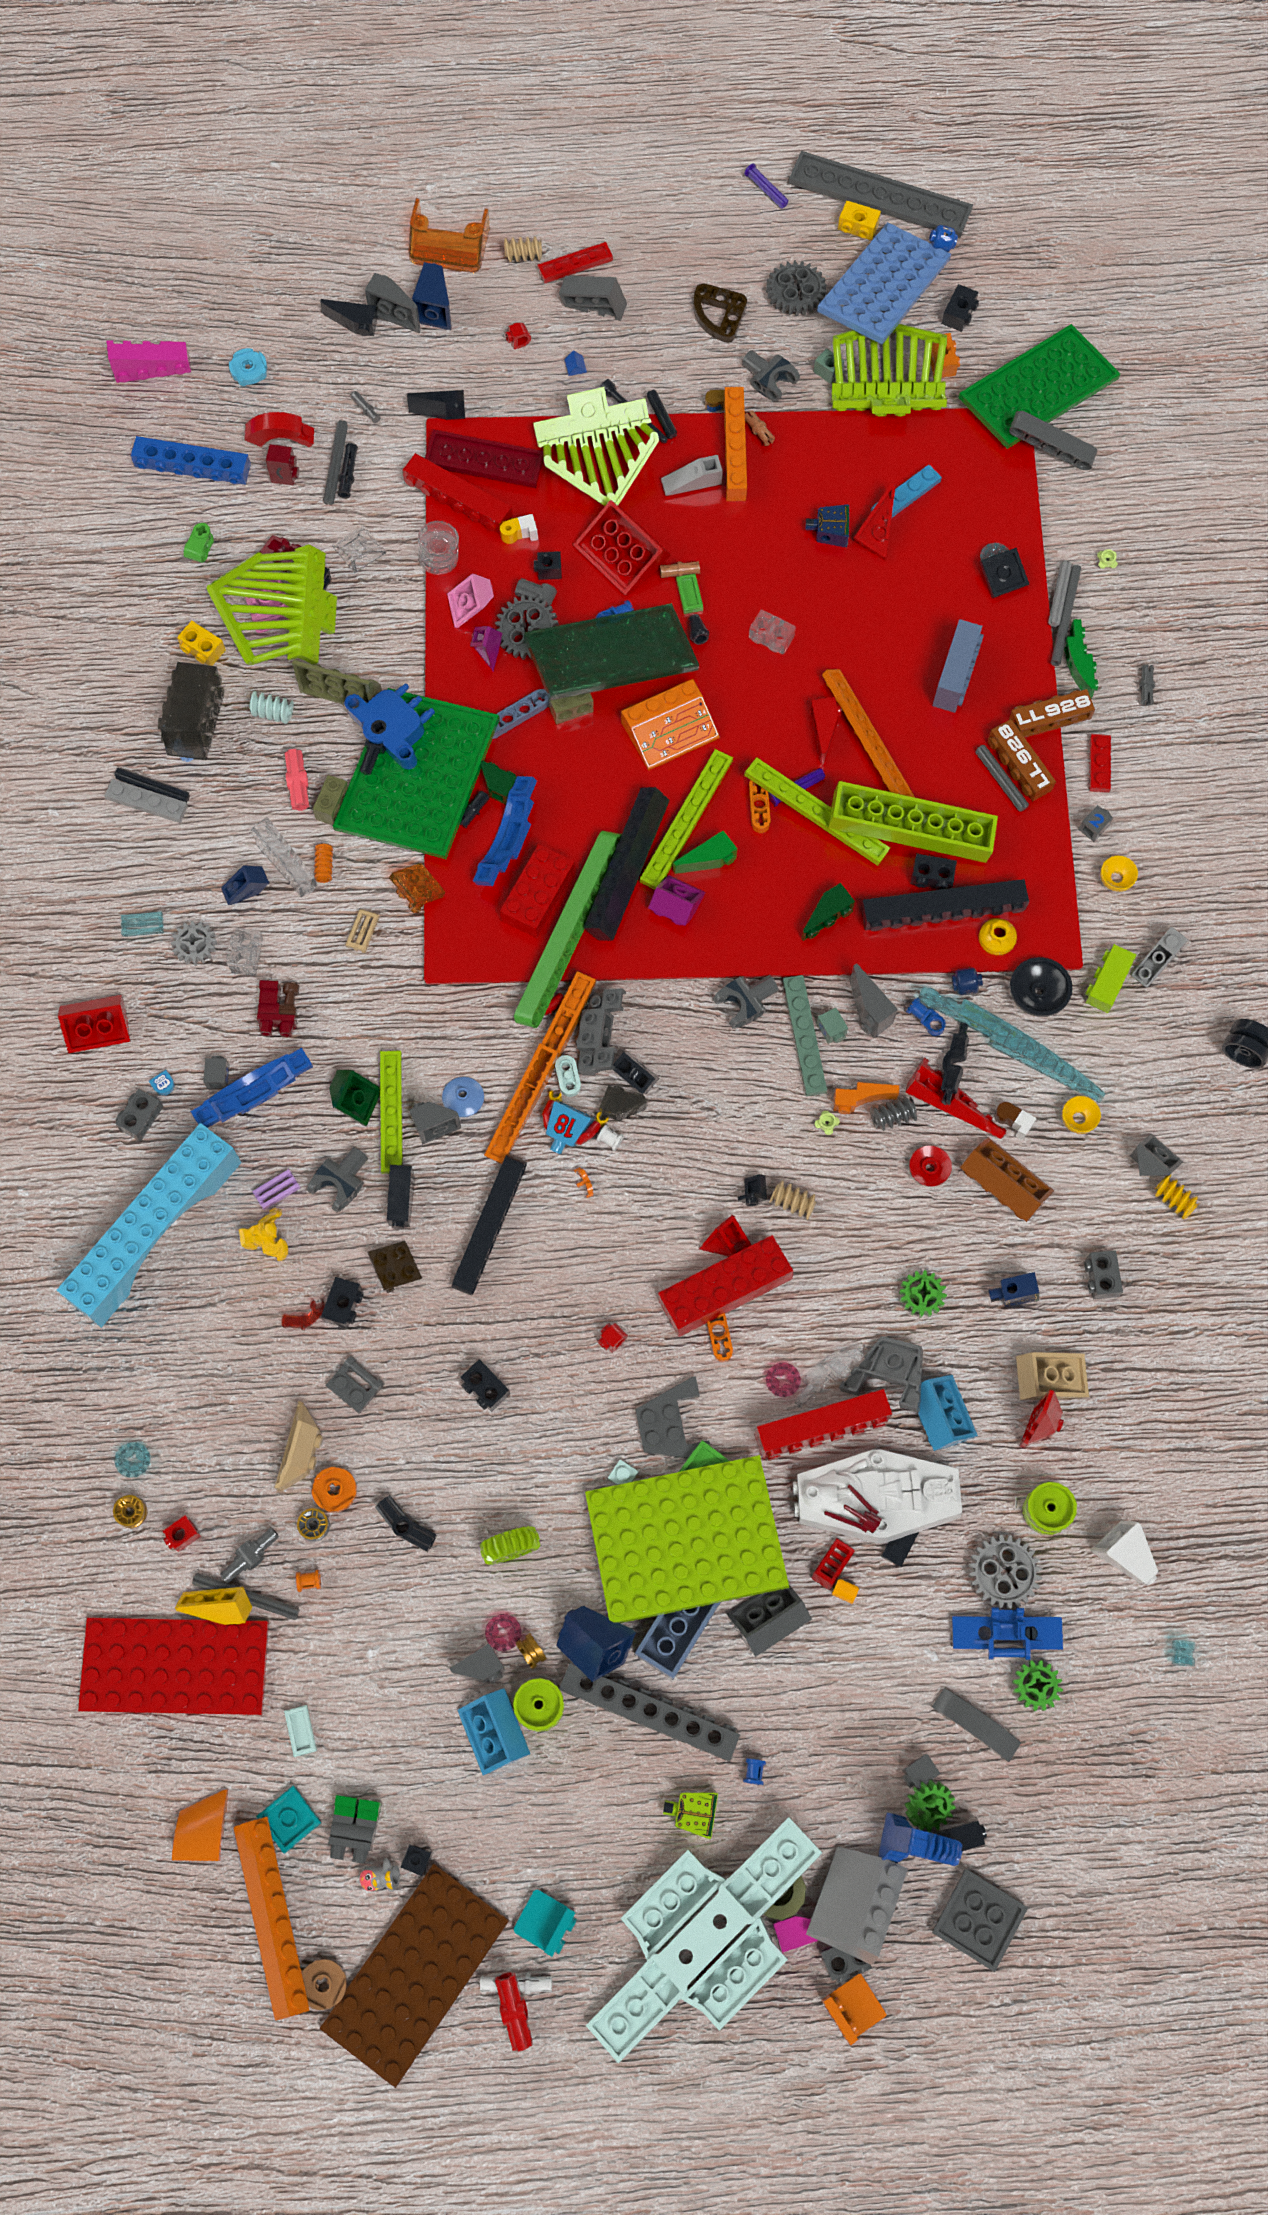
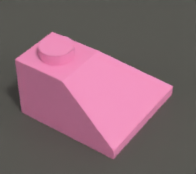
(469, 598)

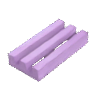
(273, 1182)

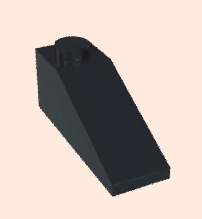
(353, 316)
(438, 404)

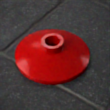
(934, 1157)

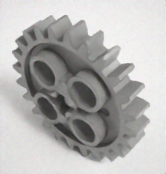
(989, 1583)

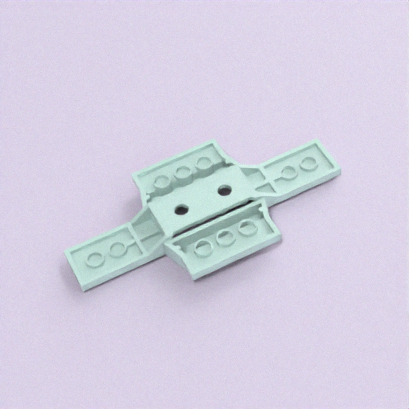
(737, 1972)

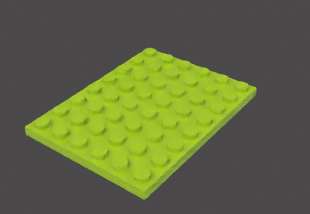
(686, 1540)

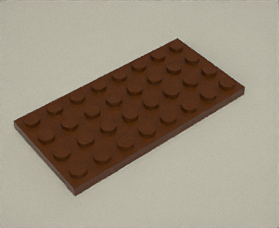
(414, 1975)

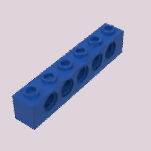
(190, 460)

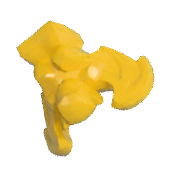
(264, 1236)

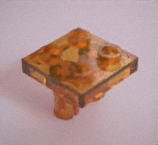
(416, 886)

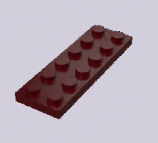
(485, 458)

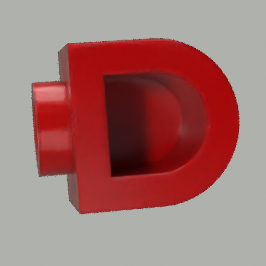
(518, 335)
(612, 1337)

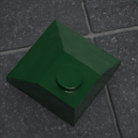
(354, 1095)

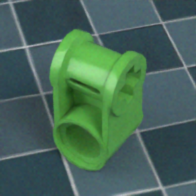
(199, 543)

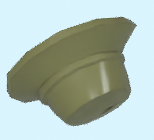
(789, 1902)

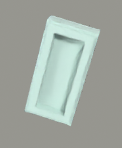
(300, 1731)

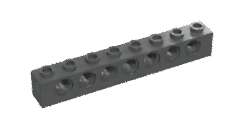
(723, 1749)

